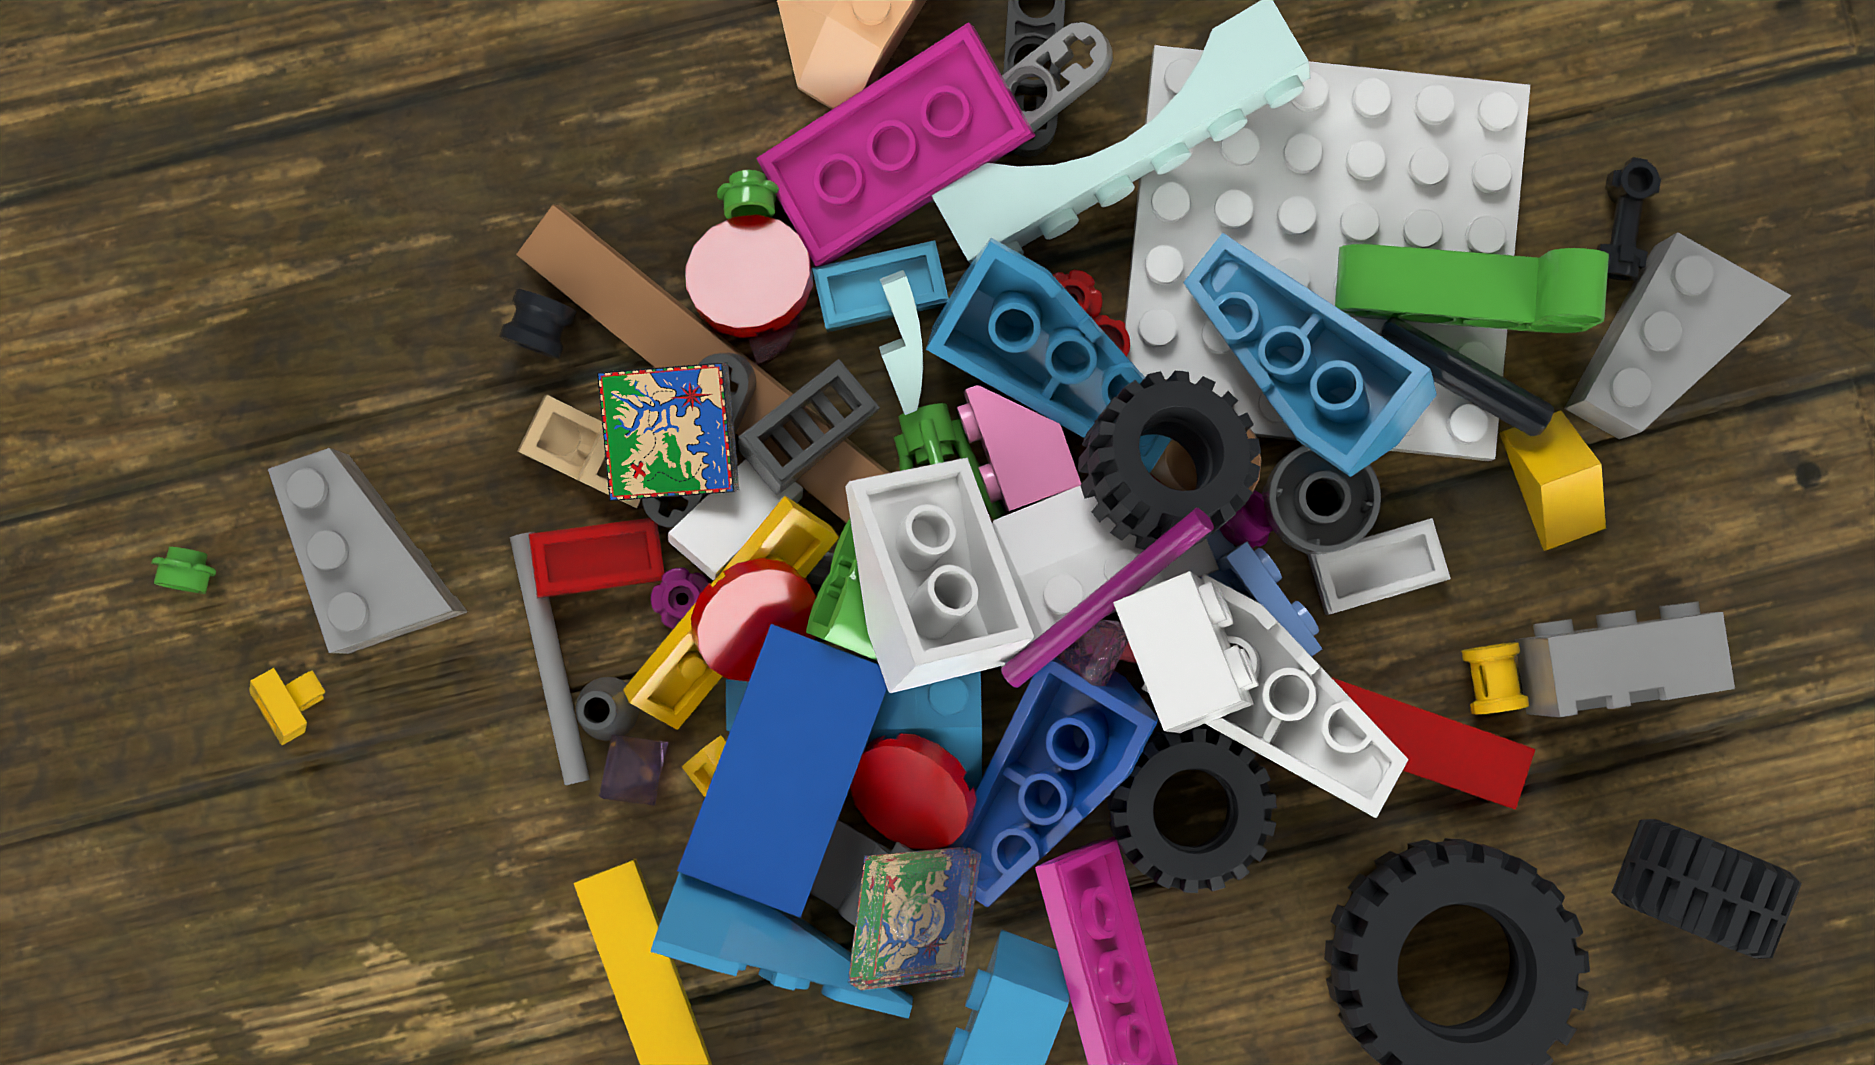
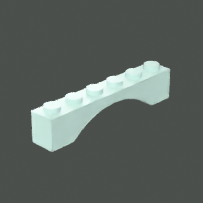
(1240, 70)

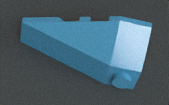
(1034, 343)
(1317, 366)
(732, 931)

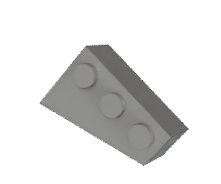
(355, 556)
(1624, 660)

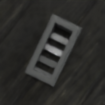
(751, 441)

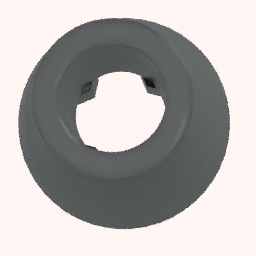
(621, 715)

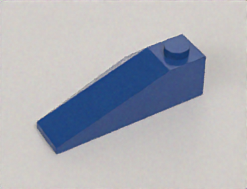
(1051, 770)

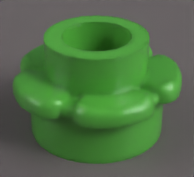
(748, 194)
(183, 570)

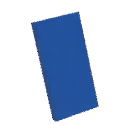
(785, 771)

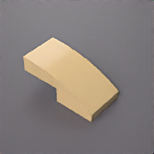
(569, 444)

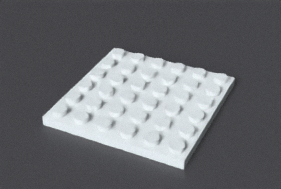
(1335, 167)

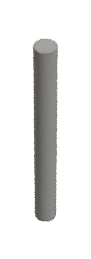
(550, 667)

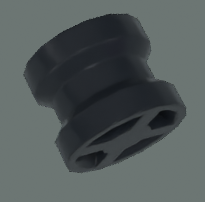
(537, 323)

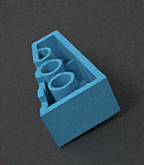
(1013, 1007)

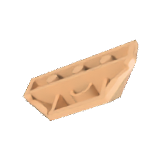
(843, 43)

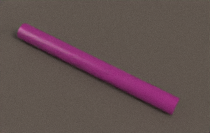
(1100, 602)

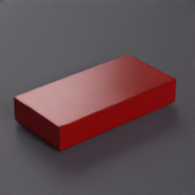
(596, 557)

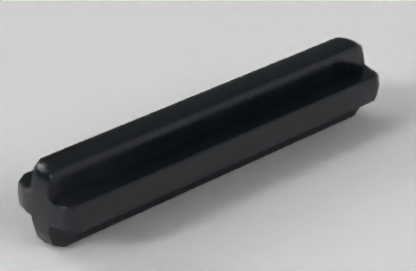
(1471, 379)

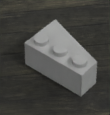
(1668, 334)

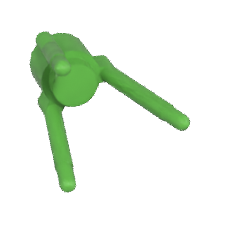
(930, 438)

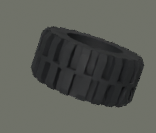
(1541, 952)

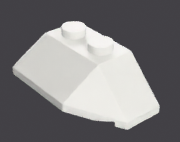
(1065, 554)

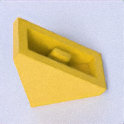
(1558, 481)

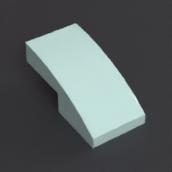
(905, 355)

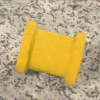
(1495, 678)

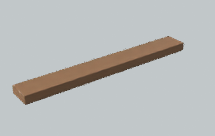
(674, 336)

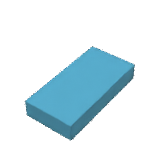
(853, 292)

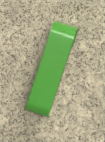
(1543, 294)

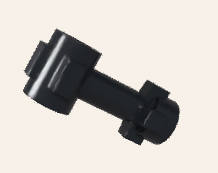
(1628, 190)

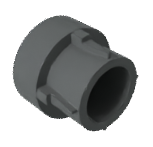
(1299, 526)

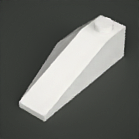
(1304, 715)

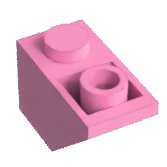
(1022, 448)

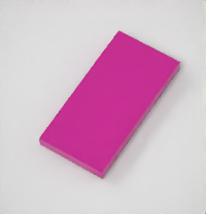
(895, 145)
(1105, 957)

